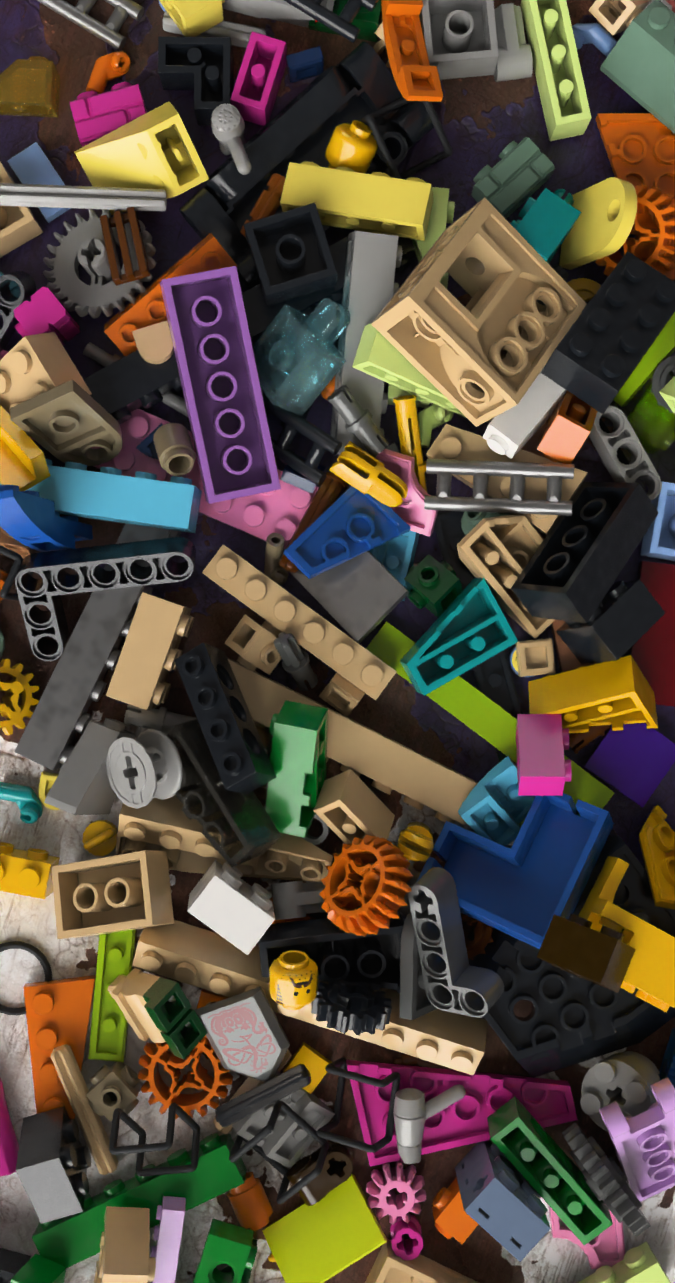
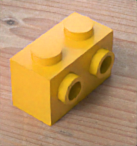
(26, 871)

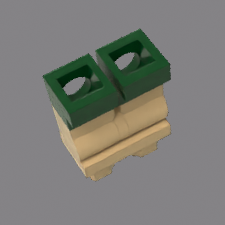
(156, 1013)

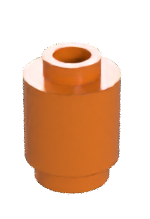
(251, 1203)

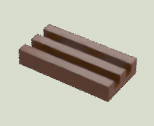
(118, 221)

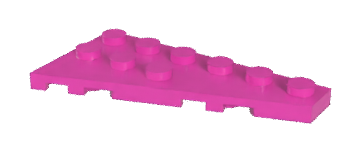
(465, 1120)

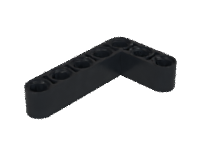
(91, 578)

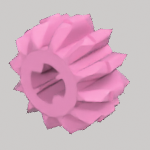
(385, 1199)

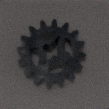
(351, 1007)

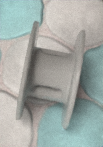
(144, 768)

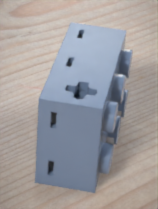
(501, 1199)

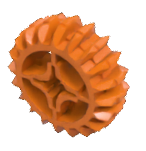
(664, 237)
(358, 882)
(196, 1078)

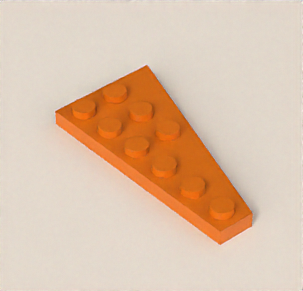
(640, 153)

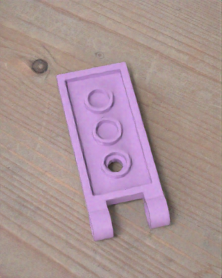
(646, 1142)

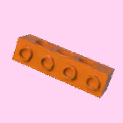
(150, 305)

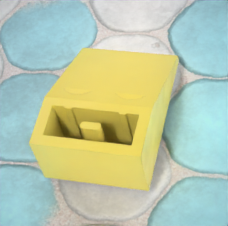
(145, 154)

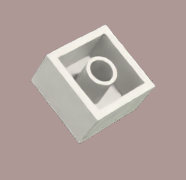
(232, 906)

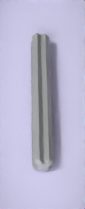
(82, 197)

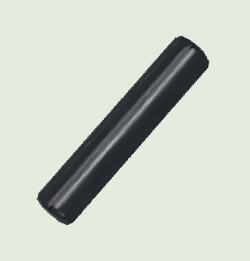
(263, 1095)

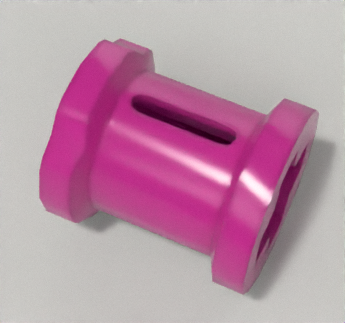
(406, 1248)

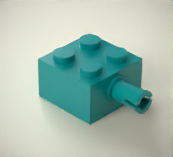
(547, 221)

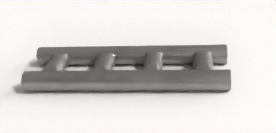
(106, 32)
(515, 470)

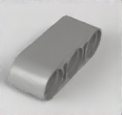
(624, 437)

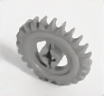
(87, 246)

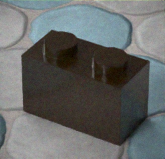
(586, 952)

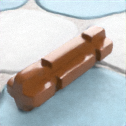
(268, 200)

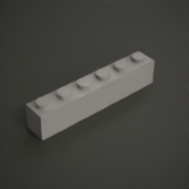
(366, 291)

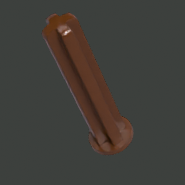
(323, 499)

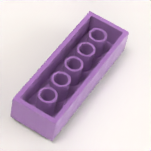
(220, 384)

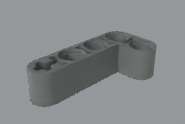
(442, 949)

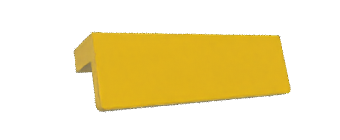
(20, 458)

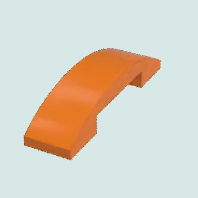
(408, 51)

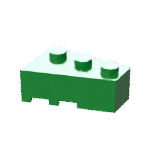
(299, 765)

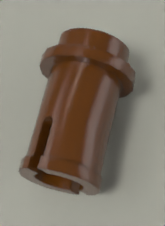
(579, 740)

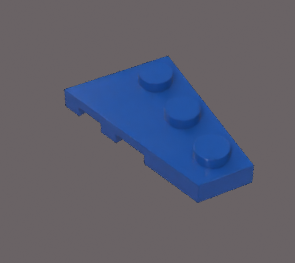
(344, 532)

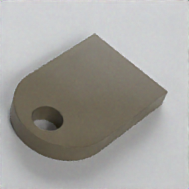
(69, 424)

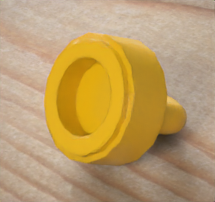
(100, 837)

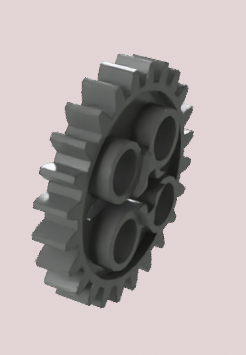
(606, 1179)

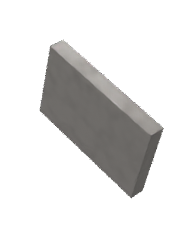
(356, 593)

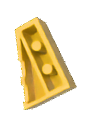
(596, 696)

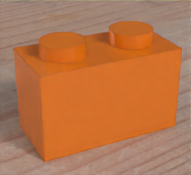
(567, 429)

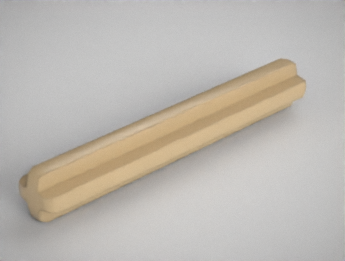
(88, 1120)

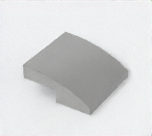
(287, 1138)

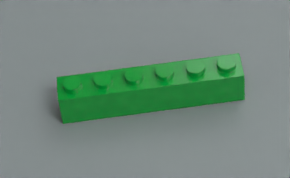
(79, 1235)

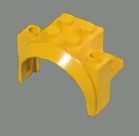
(654, 955)

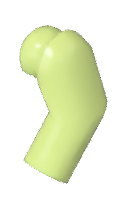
(431, 418)

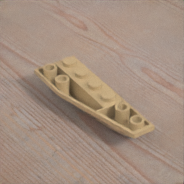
(167, 828)

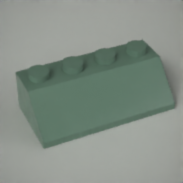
(645, 62)

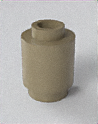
(174, 449)

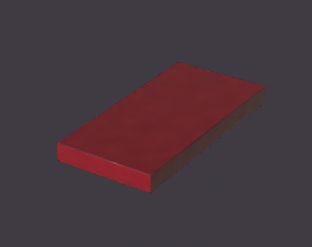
(656, 648)

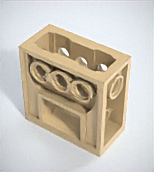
(502, 339)

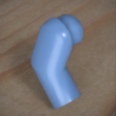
(593, 34)

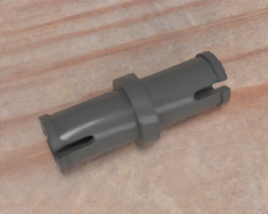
(358, 420)

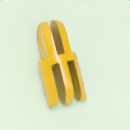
(369, 476)
(416, 841)

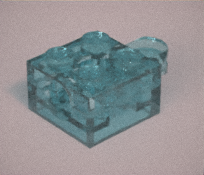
(298, 354)

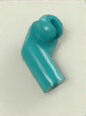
(25, 798)

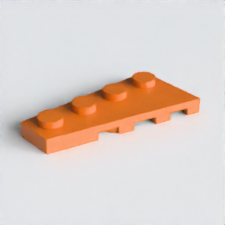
(56, 1016)

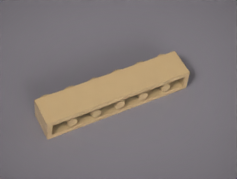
(295, 617)

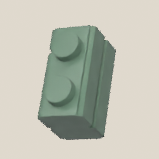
(514, 177)

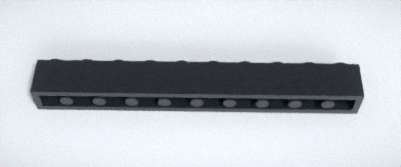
(137, 383)

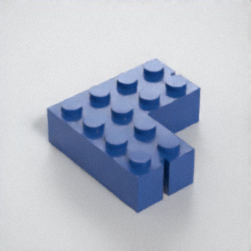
(534, 879)

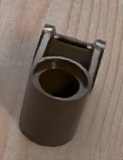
(331, 1174)

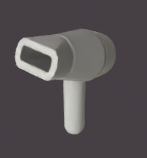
(229, 130)
(410, 1118)

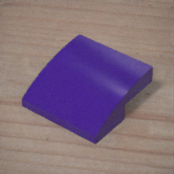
(633, 760)

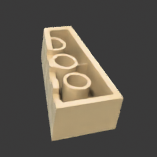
(464, 445)

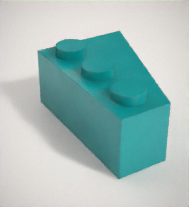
(459, 639)

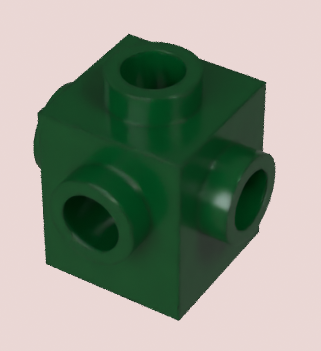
(432, 585)

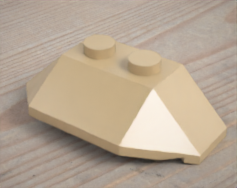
(499, 552)

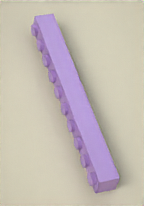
(168, 1238)

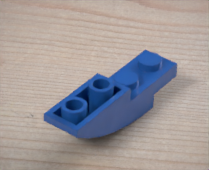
(36, 523)

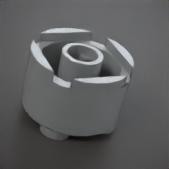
(622, 1079)

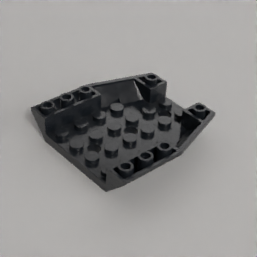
(571, 1015)

